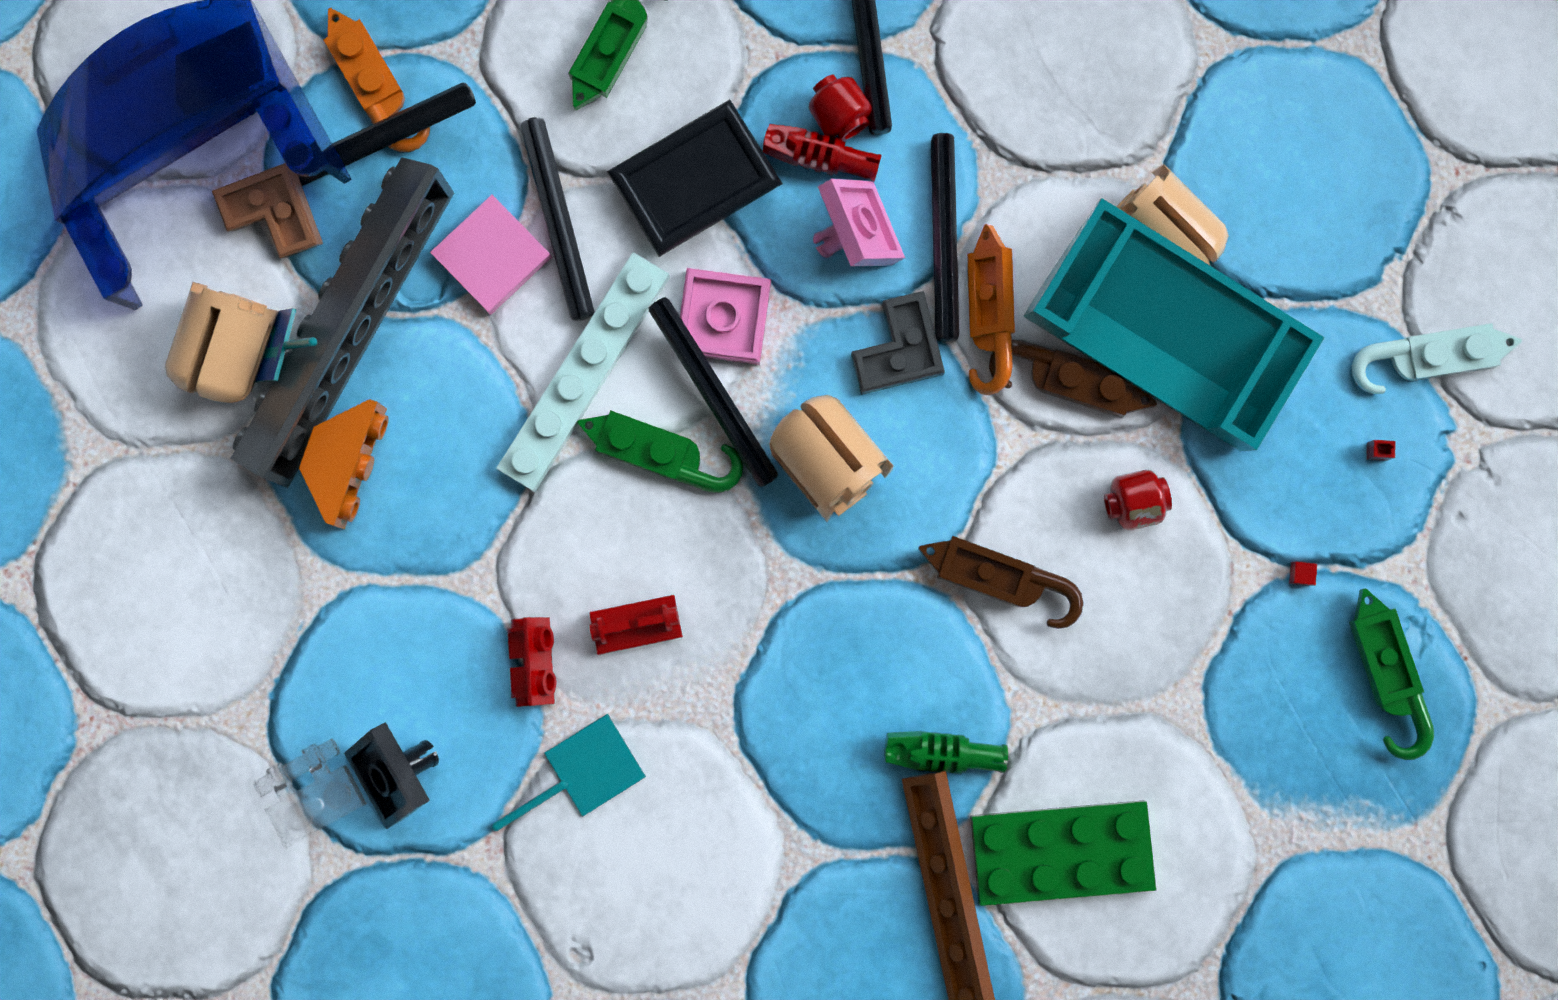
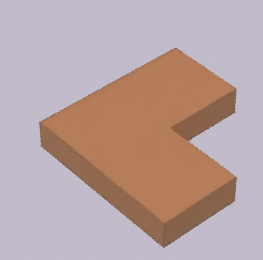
(272, 197)

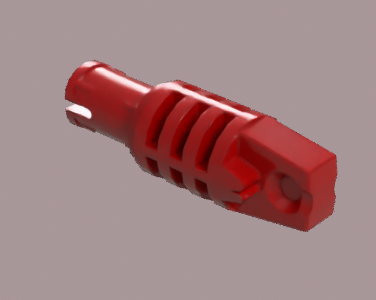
(818, 152)

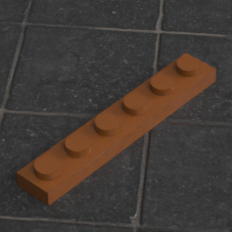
(947, 887)

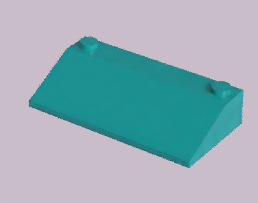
(1174, 327)

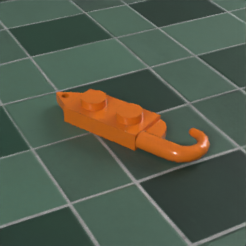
(368, 74)
(991, 306)

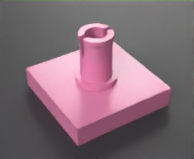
(858, 224)

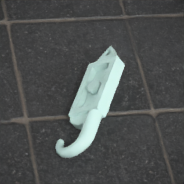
(1436, 354)

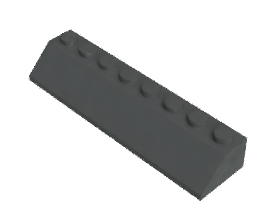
(344, 320)

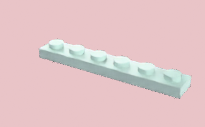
(583, 372)

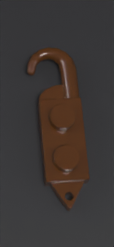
(1078, 380)
(1001, 576)

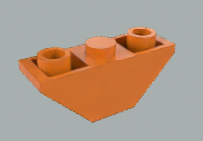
(341, 458)

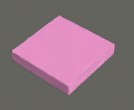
(491, 254)
(726, 314)

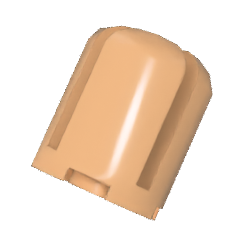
(1177, 215)
(219, 344)
(827, 455)

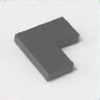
(910, 354)

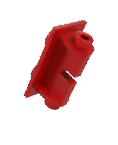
(635, 624)
(532, 640)

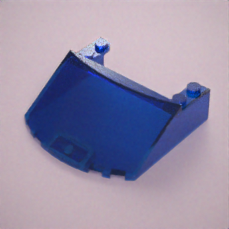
(156, 99)

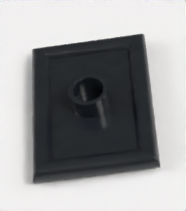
(694, 178)

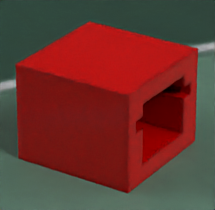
(1381, 450)
(1303, 573)

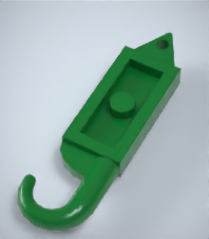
(607, 50)
(658, 451)
(1391, 671)

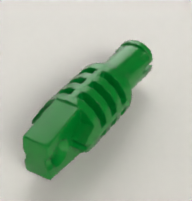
(943, 752)

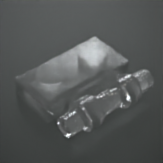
(315, 805)

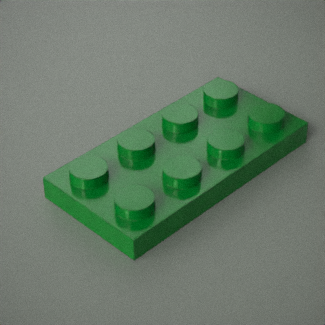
(1063, 852)

